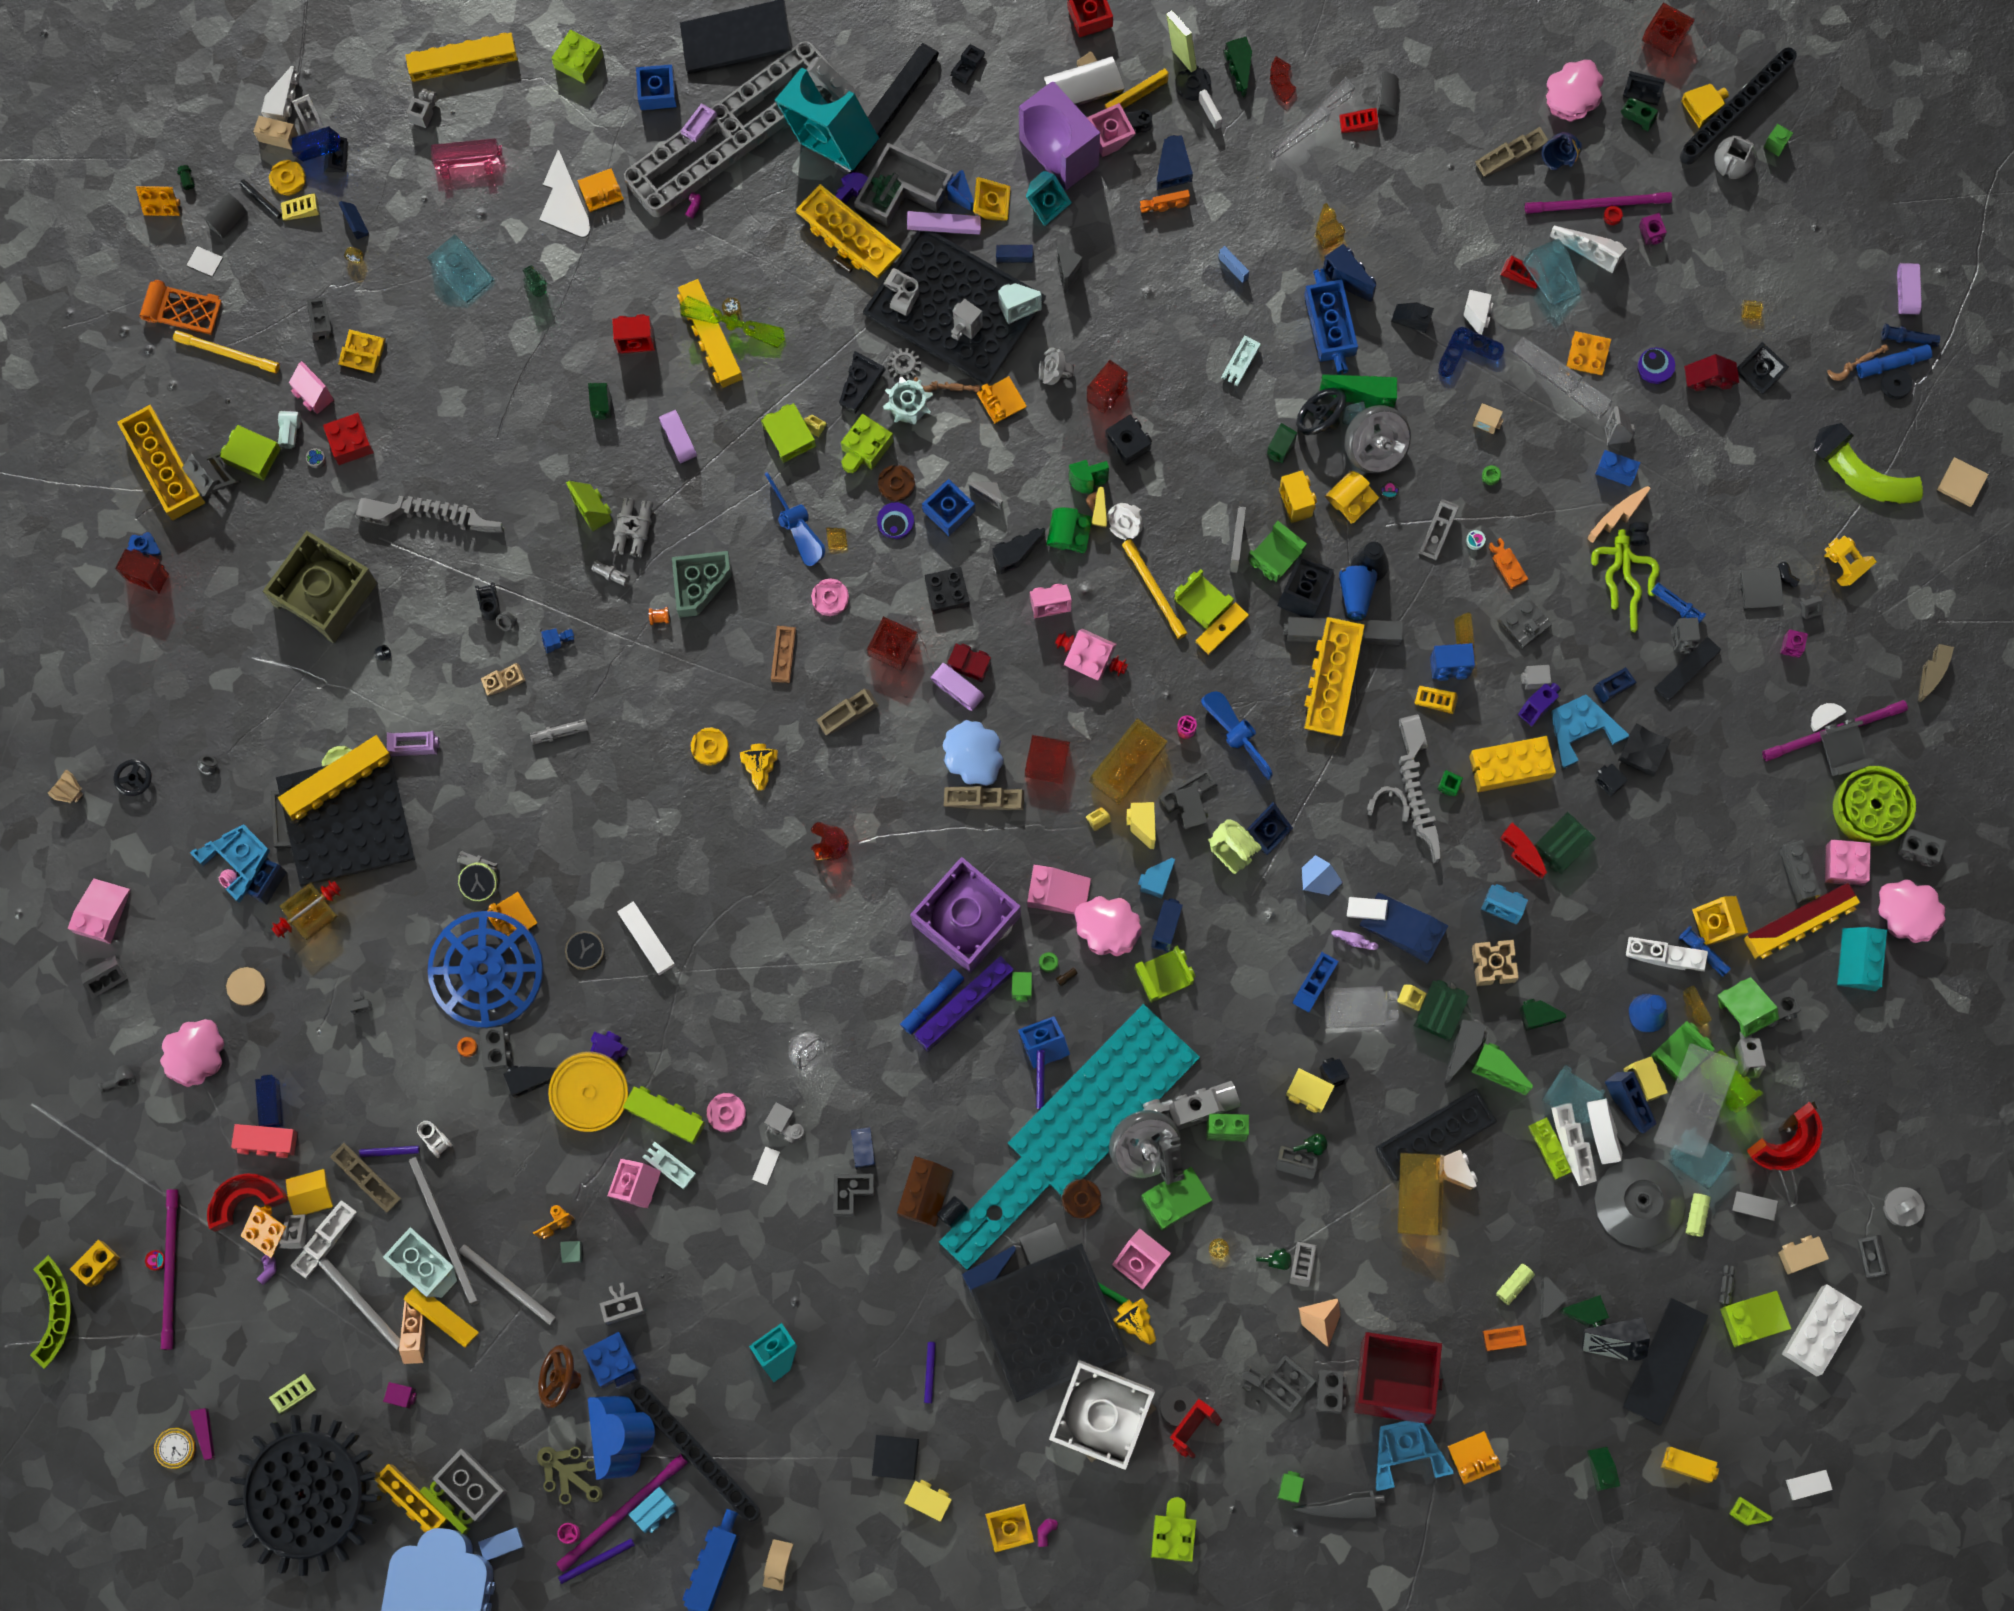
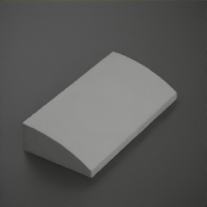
(1089, 81)

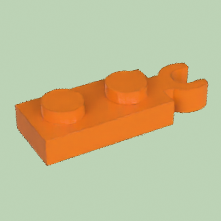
(1164, 202)
(1508, 565)

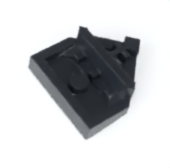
(1831, 440)

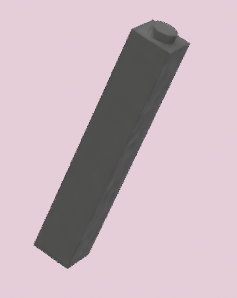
(1374, 631)

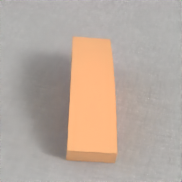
(1622, 511)

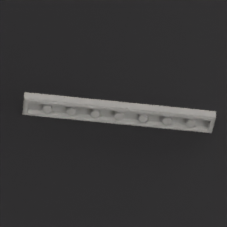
(444, 1232)

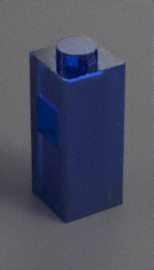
(315, 144)
(268, 1101)

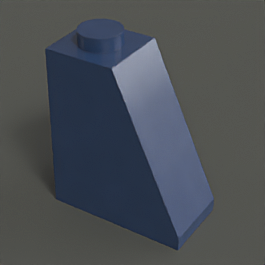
(1174, 164)
(1166, 925)

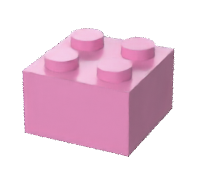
(1847, 862)

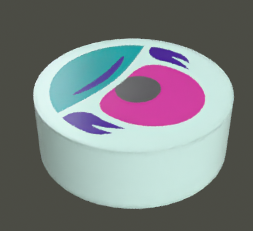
(1475, 540)

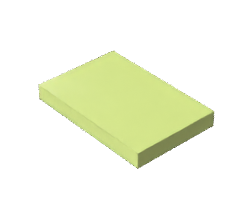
(1181, 41)

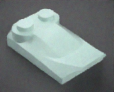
(421, 1265)

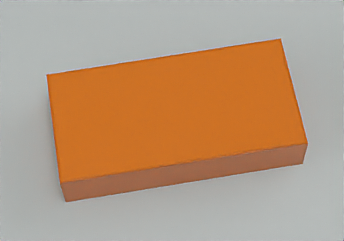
(1504, 1338)

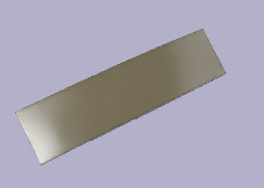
(1512, 152)
(984, 798)
(365, 1177)

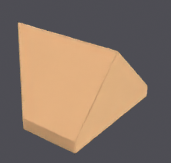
(1321, 1319)

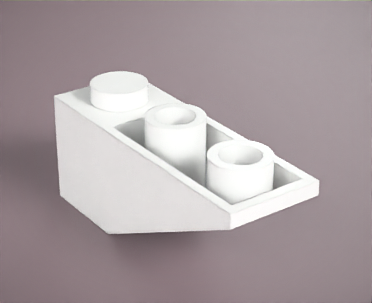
(279, 99)

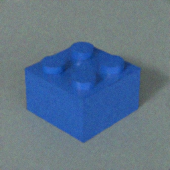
(656, 87)
(948, 507)
(1452, 661)
(610, 1359)

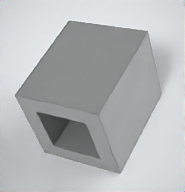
(1536, 676)

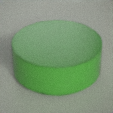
(1491, 475)
(1048, 962)

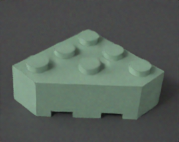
(699, 580)

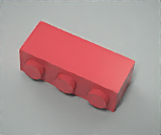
(264, 1140)

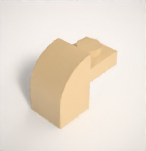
(777, 1564)

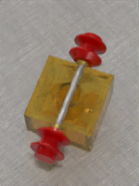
(308, 910)

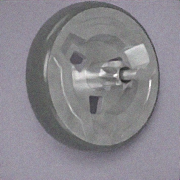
(1384, 453)
(1141, 1127)

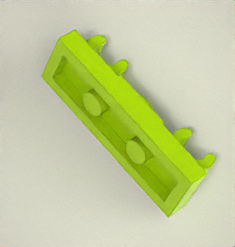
(1550, 1148)
(446, 1508)

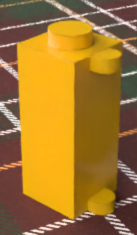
(1690, 1465)

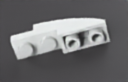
(1666, 955)

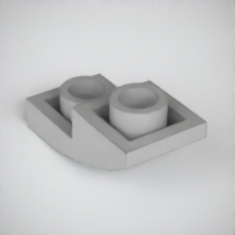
(1755, 1205)

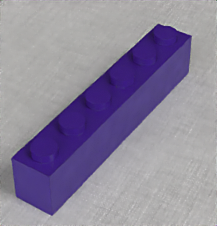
(964, 1004)

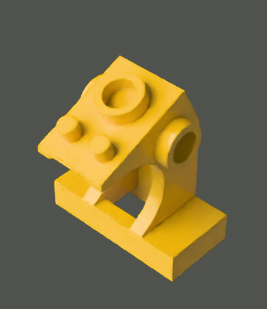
(1851, 572)

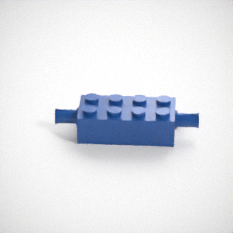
(1331, 320)
(712, 1566)

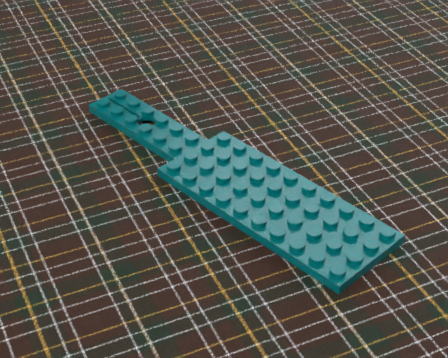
(1076, 1126)

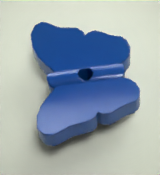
(148, 544)

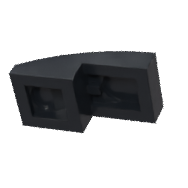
(968, 63)

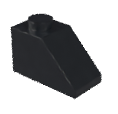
(1413, 315)
(1334, 1072)

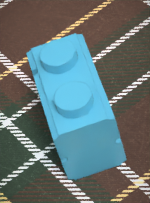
(653, 1510)

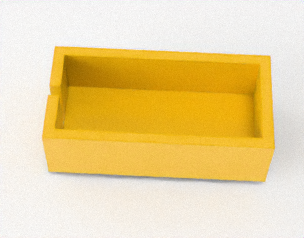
(1512, 764)

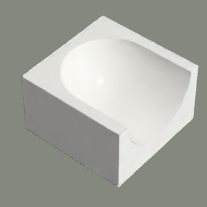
(1102, 1414)

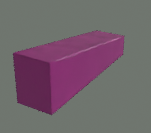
(202, 1427)

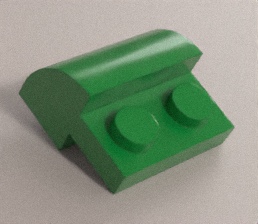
(1083, 476)
(1069, 530)

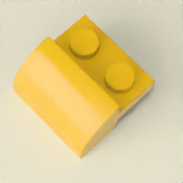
(1352, 496)

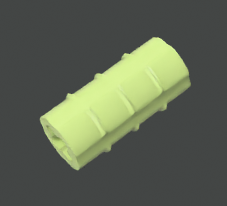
(1698, 1215)
(1515, 1284)

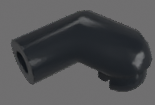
(1785, 574)

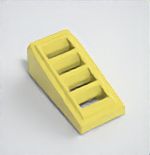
(306, 212)
(1099, 514)

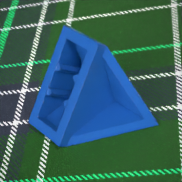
(959, 191)

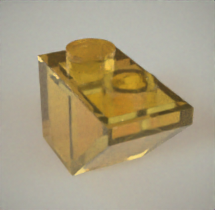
(1328, 229)

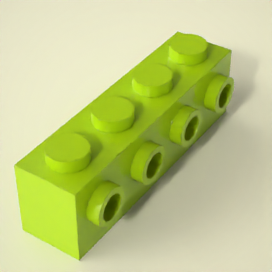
(664, 1115)

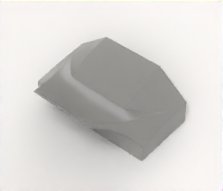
(295, 1232)

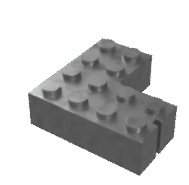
(920, 182)

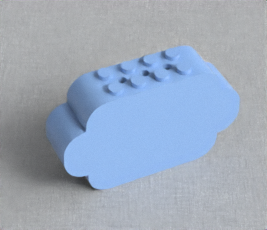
(439, 1575)

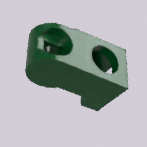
(1640, 113)

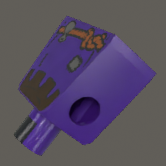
(1539, 703)

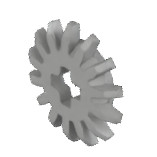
(902, 356)

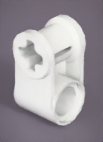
(435, 1141)

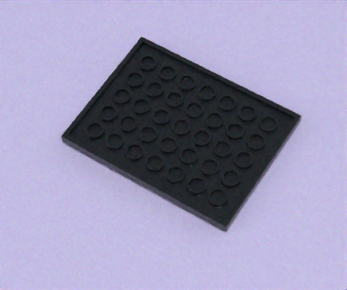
(946, 278)

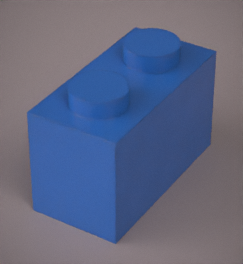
(1617, 468)

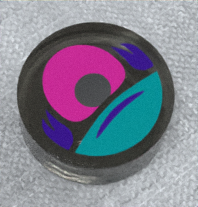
(1389, 490)

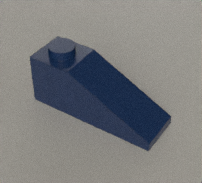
(1631, 1100)
(988, 1270)

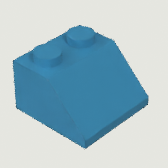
(1504, 904)

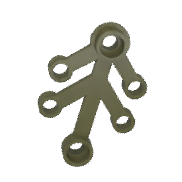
(567, 1472)

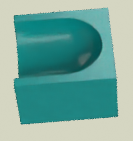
(832, 129)

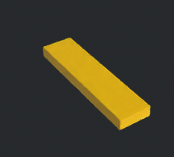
(1140, 90)
(442, 1317)

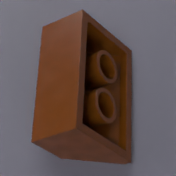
(924, 1191)

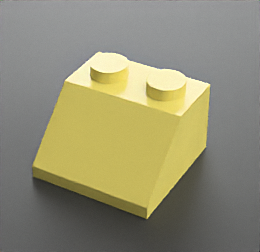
(1142, 822)
(1309, 1091)

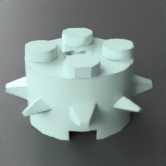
(905, 391)

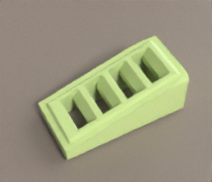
(296, 1399)

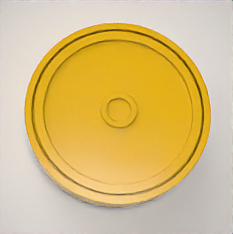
(588, 1091)

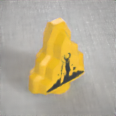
(759, 763)
(1136, 1320)

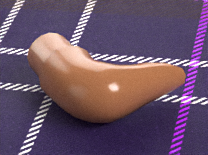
(1090, 500)

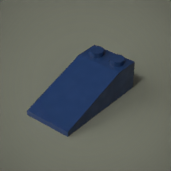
(1407, 929)

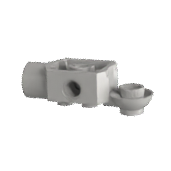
(1212, 1101)

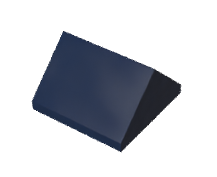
(1269, 828)
(266, 881)

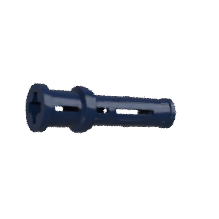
(1901, 334)

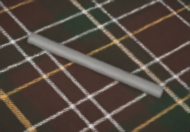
(507, 1284)
(357, 1299)

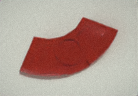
(1280, 80)

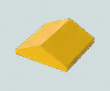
(991, 199)
(309, 1193)
(1009, 1528)

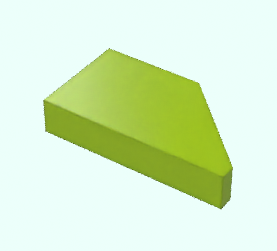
(1748, 1513)

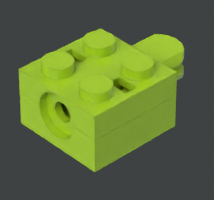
(865, 444)
(1174, 1533)

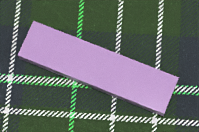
(943, 222)

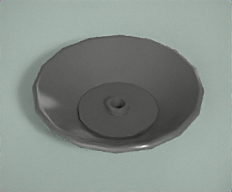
(1625, 1216)

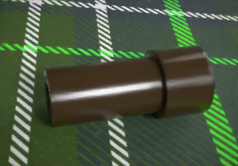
(838, 260)
(1062, 979)

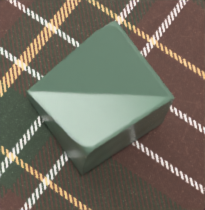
(571, 1251)

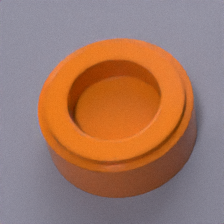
(467, 1047)

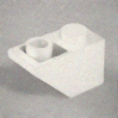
(1476, 310)
(1457, 1170)

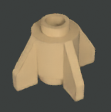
(66, 789)

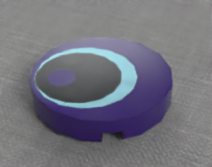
(1656, 365)
(895, 520)

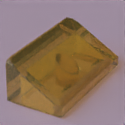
(1464, 629)

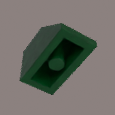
(600, 400)
(1282, 443)
(1539, 1014)
(1587, 1312)
(1603, 1469)

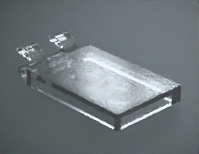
(1358, 1007)

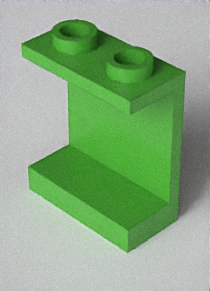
(1277, 552)
(1749, 1006)
(1674, 1049)
(1227, 1127)

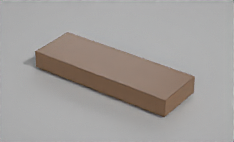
(783, 654)

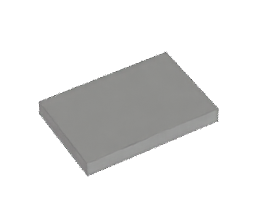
(1237, 539)

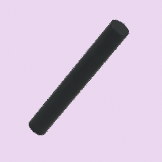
(262, 200)

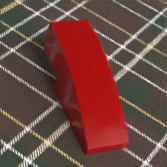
(1524, 850)

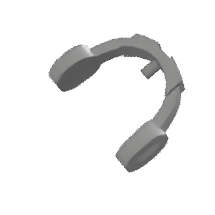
(1391, 791)

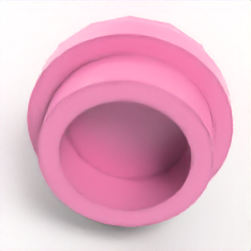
(228, 877)

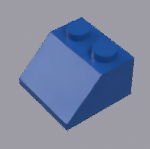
(1044, 1036)

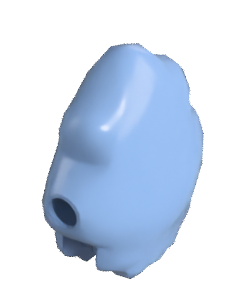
(973, 753)

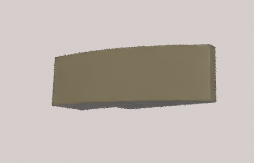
(1934, 670)
(847, 712)

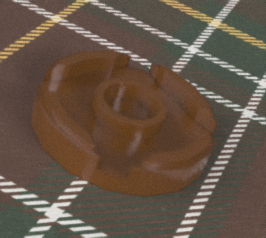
(896, 483)
(1081, 1198)

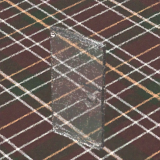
(1696, 1101)

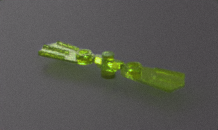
(701, 311)

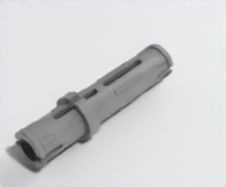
(559, 731)

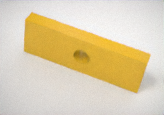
(1229, 621)

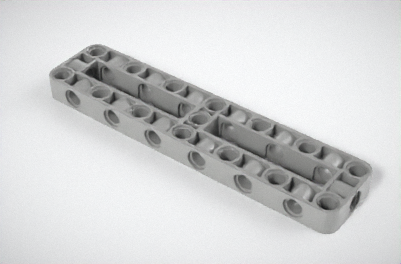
(727, 151)

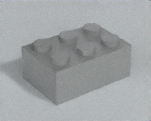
(469, 1485)

